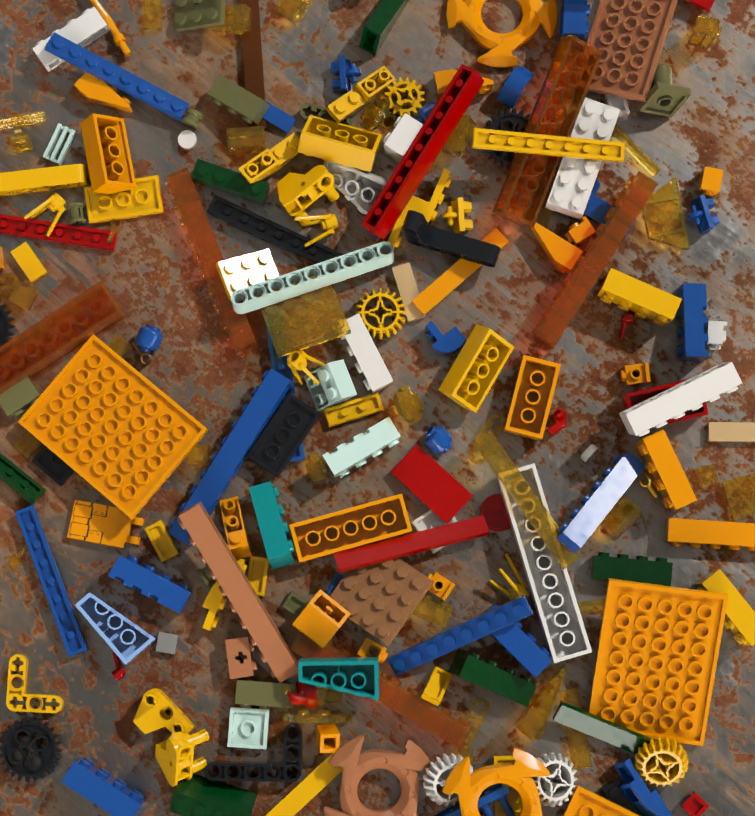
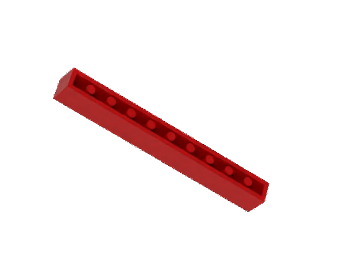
(422, 152)

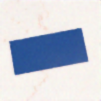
(279, 118)

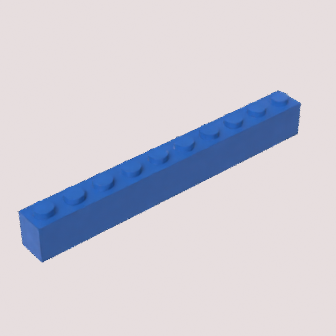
(235, 447)

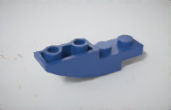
(636, 791)

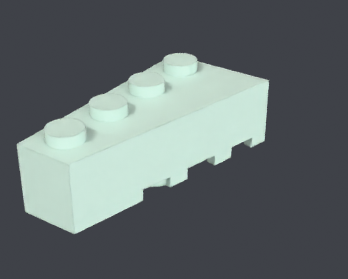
(362, 447)

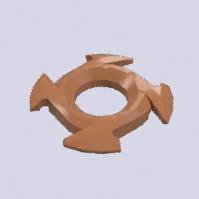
(357, 764)

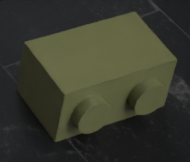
(19, 398)

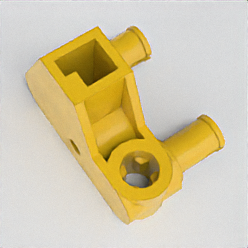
(295, 188)
(152, 714)
(177, 754)

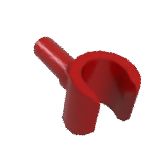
(625, 319)
(119, 672)

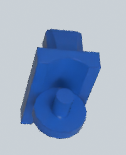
(347, 72)
(701, 213)

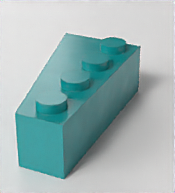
(271, 524)
(343, 674)

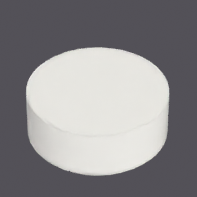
(187, 140)
(588, 453)

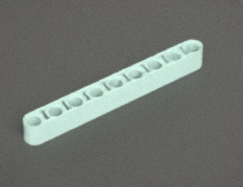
(303, 276)

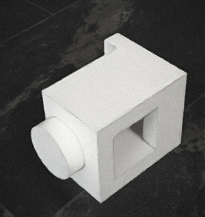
(715, 333)

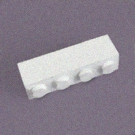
(80, 31)
(367, 356)

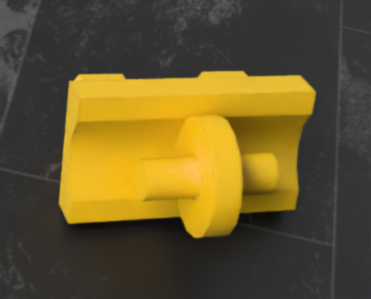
(455, 216)

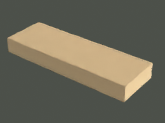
(407, 290)
(731, 431)

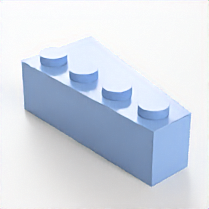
(118, 632)

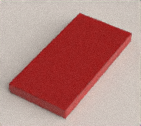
(431, 484)

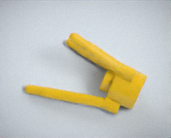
(53, 203)
(328, 222)
(298, 361)
(516, 590)

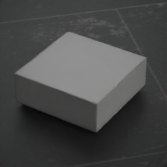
(167, 643)

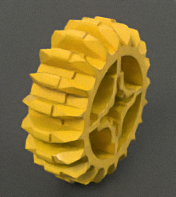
(389, 312)
(666, 752)

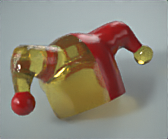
(311, 695)

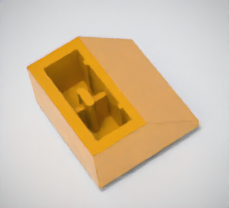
(321, 619)

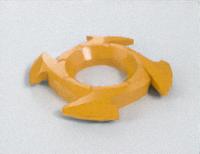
(502, 44)
(516, 774)

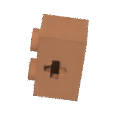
(233, 649)

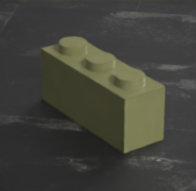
(238, 100)
(264, 694)

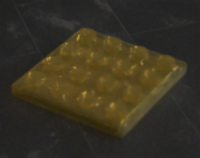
(305, 320)

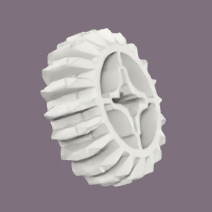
(557, 762)
(437, 775)

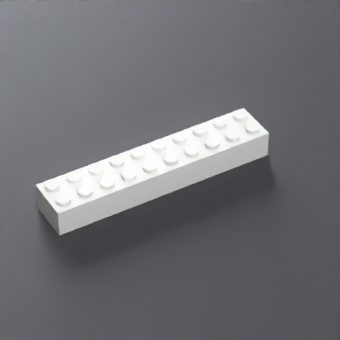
(547, 579)

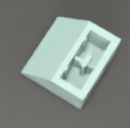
(334, 385)

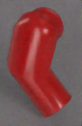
(559, 422)

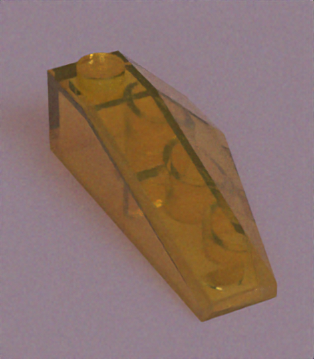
(537, 713)

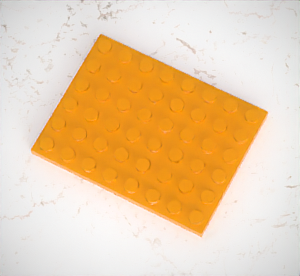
(113, 426)
(658, 659)

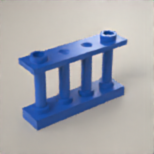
(496, 792)

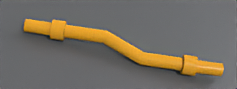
(118, 37)

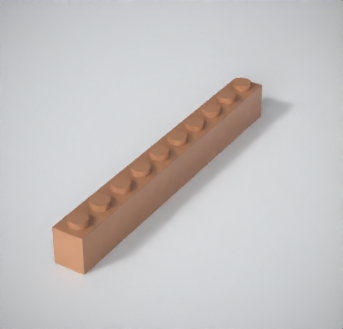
(239, 591)

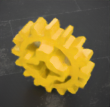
(408, 91)

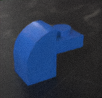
(515, 86)
(447, 343)

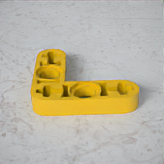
(20, 693)

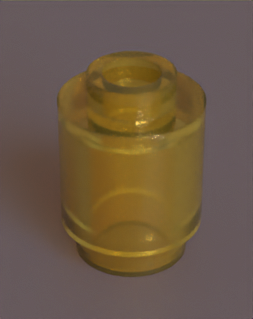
(315, 467)

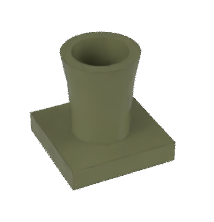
(664, 97)

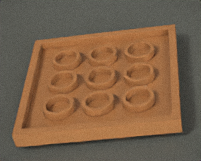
(381, 596)

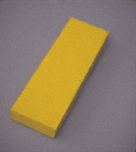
(353, 409)

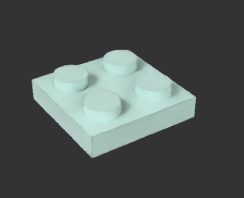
(248, 728)

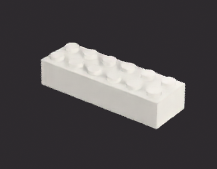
(575, 175)
(680, 398)

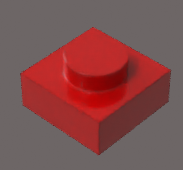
(694, 805)

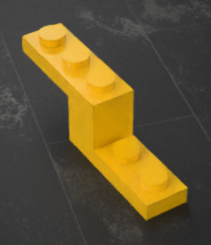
(422, 206)

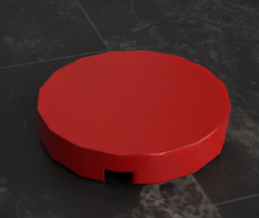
(493, 511)

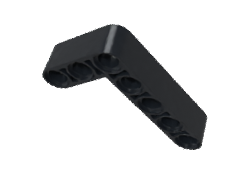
(470, 249)
(262, 767)

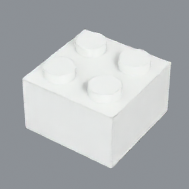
(401, 138)

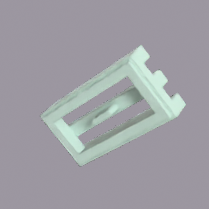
(53, 140)

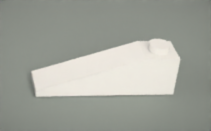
(358, 186)

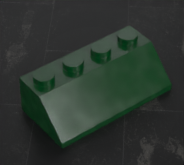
(211, 798)

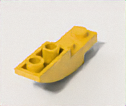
(361, 95)
(271, 159)
(216, 601)

